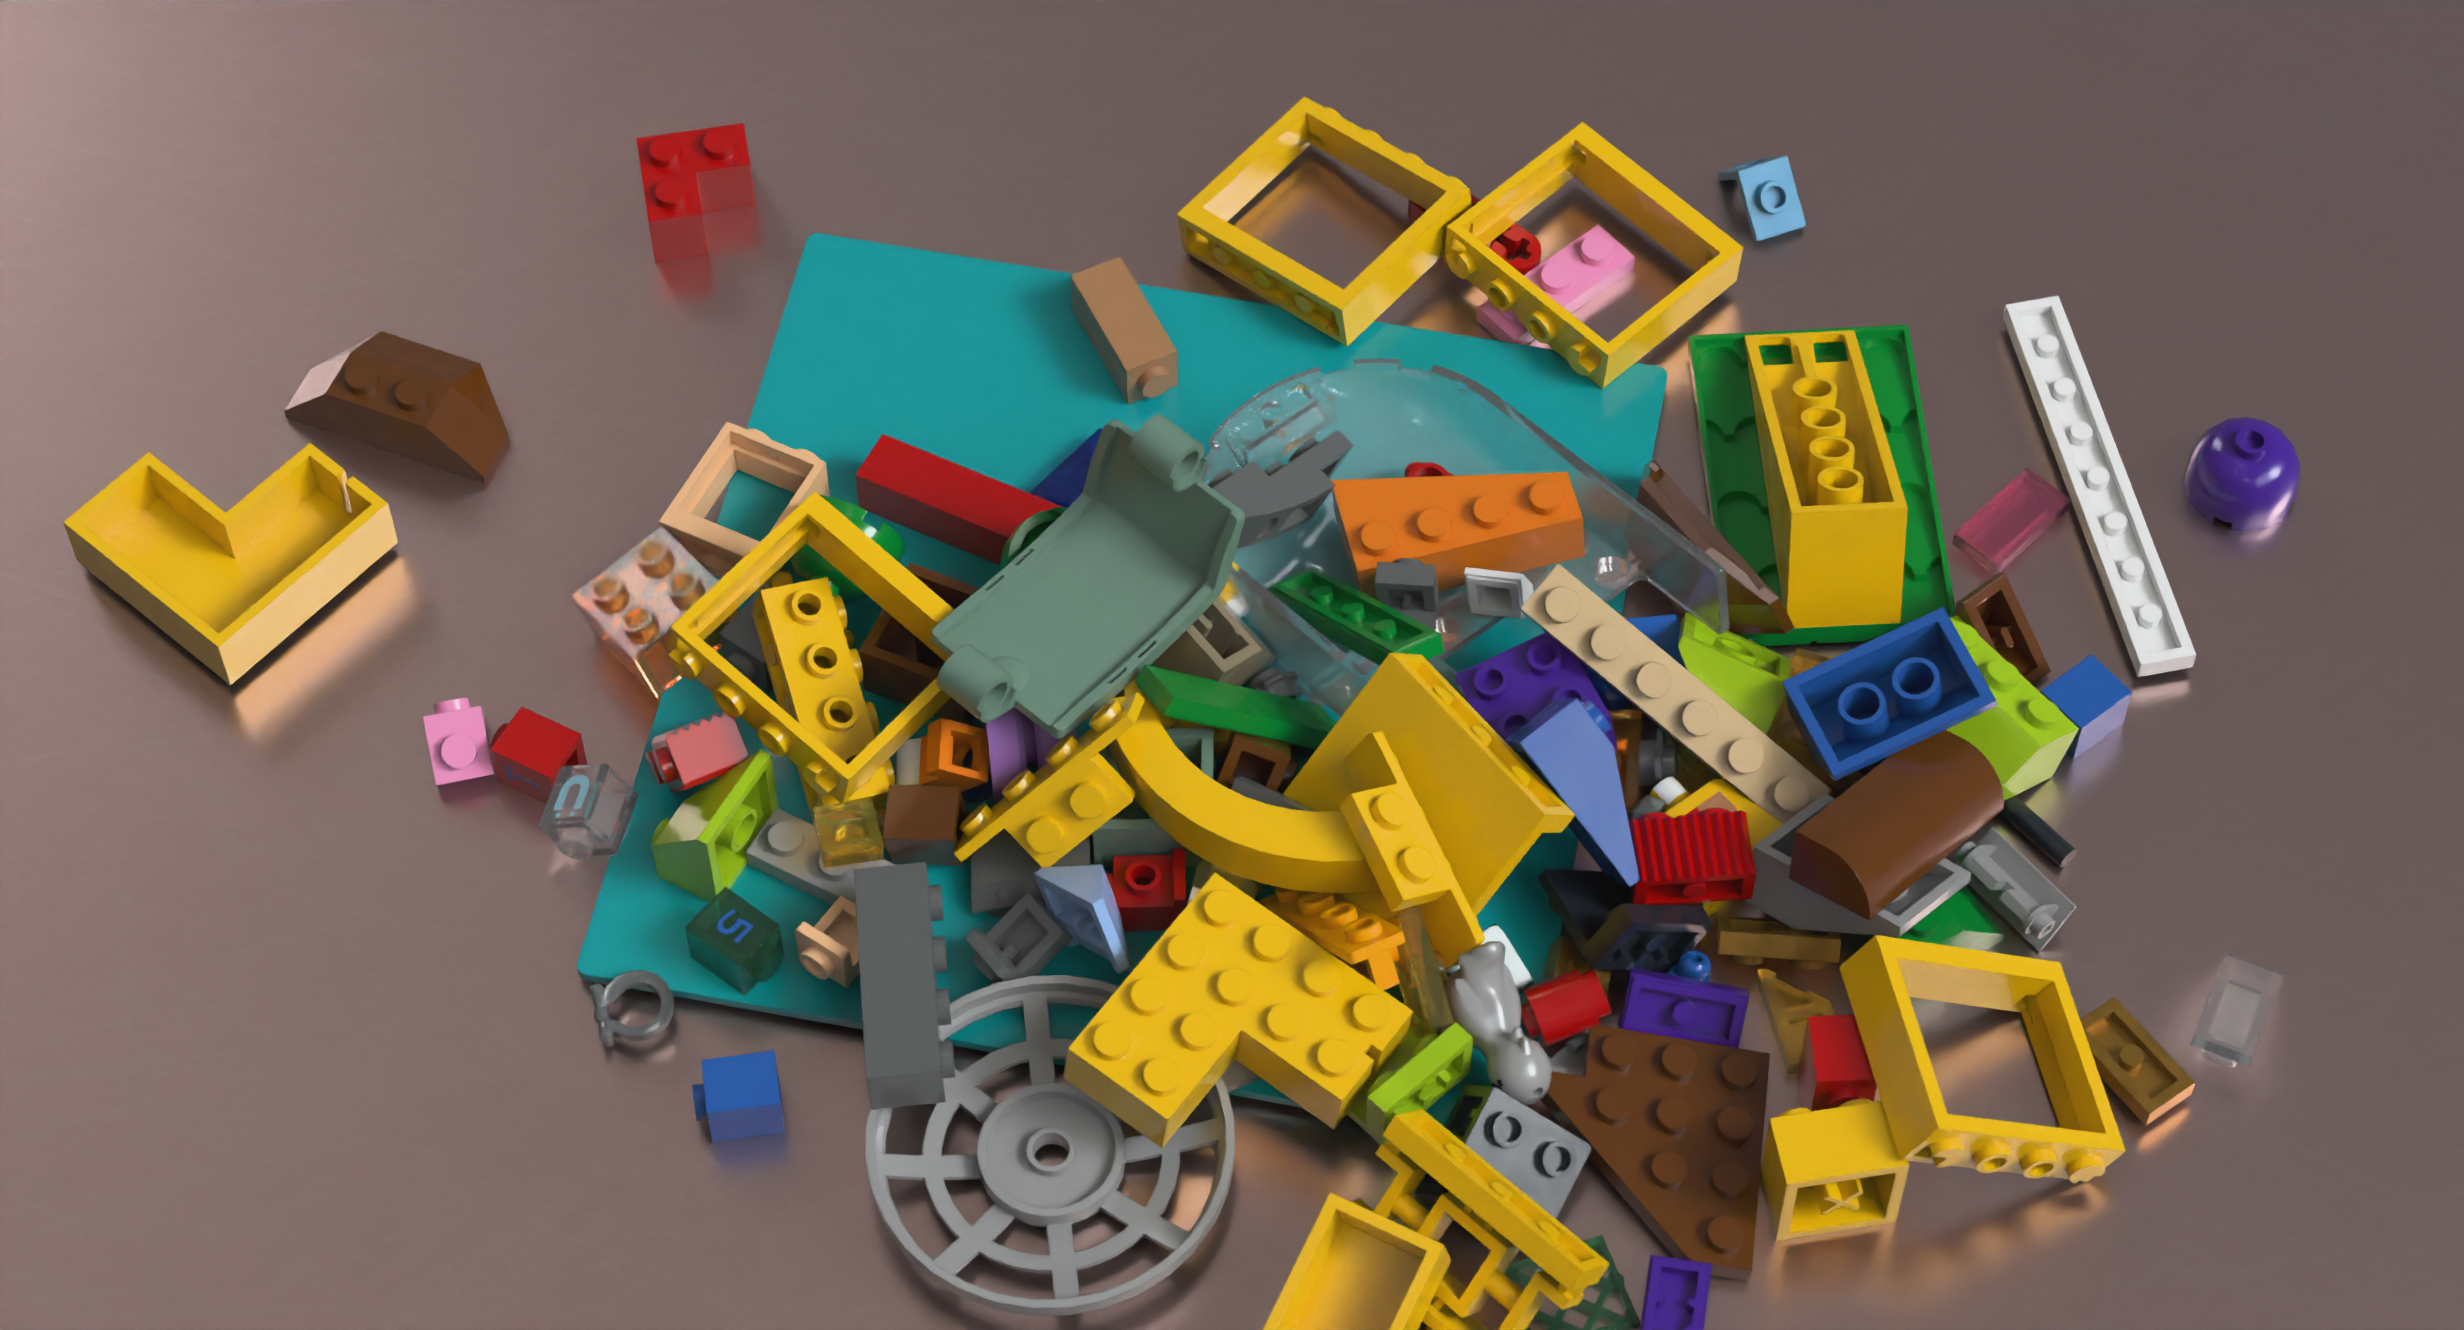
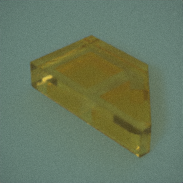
(1788, 1014)

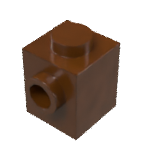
(1256, 759)
(922, 824)

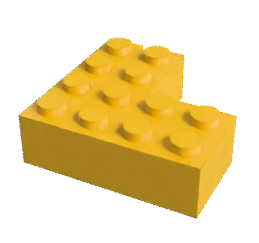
(237, 577)
(1228, 989)
(1359, 1274)

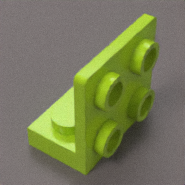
(1414, 1078)

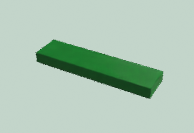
(1355, 617)
(1235, 707)

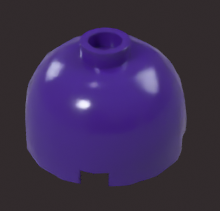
(2243, 474)

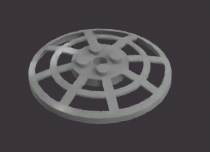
(1038, 1192)

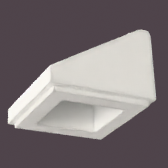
(1496, 592)

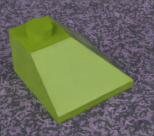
(1735, 670)
(712, 829)

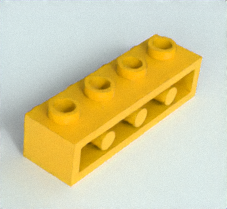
(819, 677)

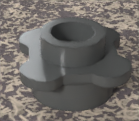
(1657, 760)

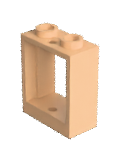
(755, 455)

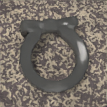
(606, 996)

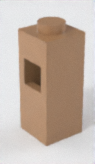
(1124, 330)

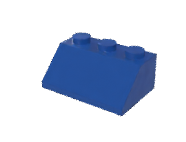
(1887, 695)

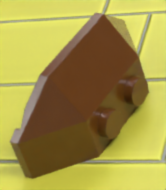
(407, 404)
(1751, 603)

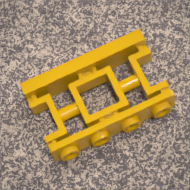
(1494, 1214)

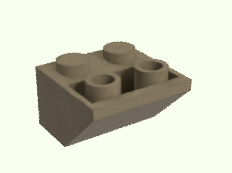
(1218, 648)

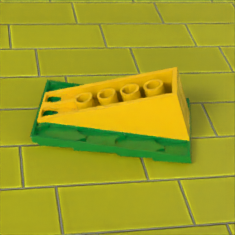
(1823, 476)

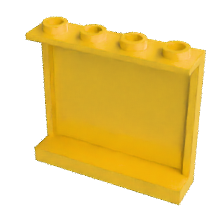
(1464, 776)

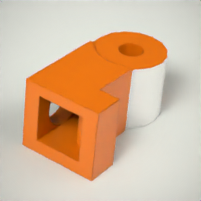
(940, 757)

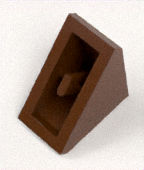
(2002, 623)

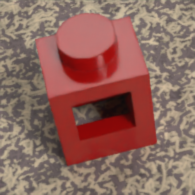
(1149, 890)

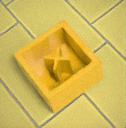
(1831, 1170)

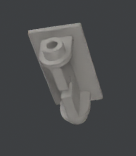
(2015, 888)

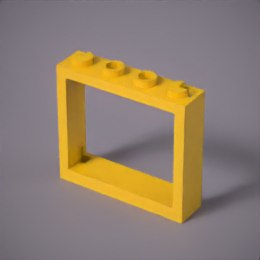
(1637, 198)
(1284, 282)
(870, 570)
(1880, 987)

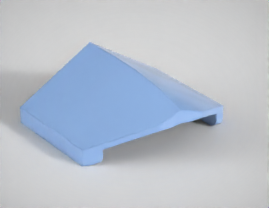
(1087, 910)

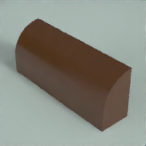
(1896, 823)

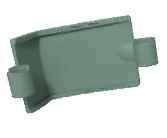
(1097, 587)

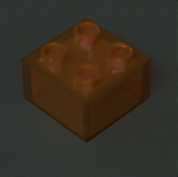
(640, 600)

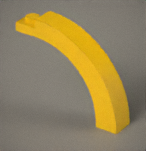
(1231, 830)

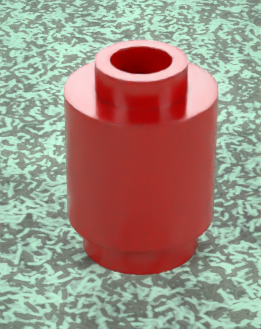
(1564, 1006)

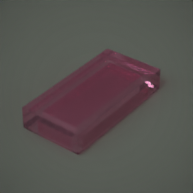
(2011, 521)

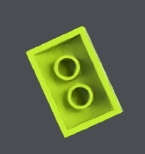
(2025, 730)

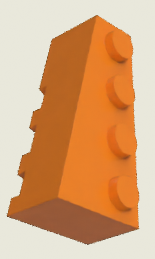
(1458, 523)

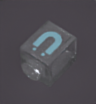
(588, 811)

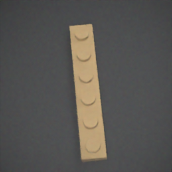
(1671, 696)

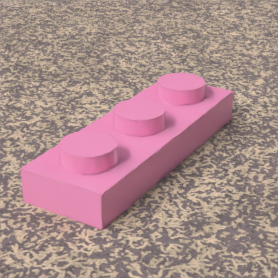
(1569, 278)

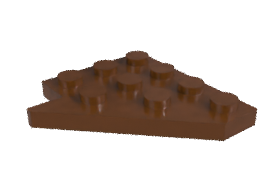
(1674, 1136)

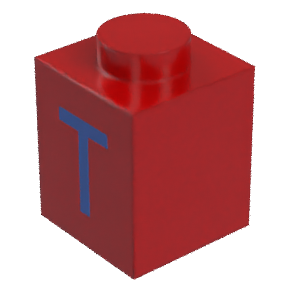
(532, 751)

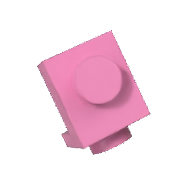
(458, 742)

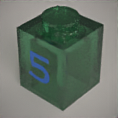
(735, 941)

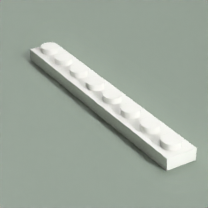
(2099, 487)

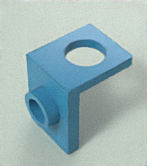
(1768, 196)

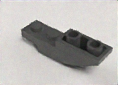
(1283, 495)

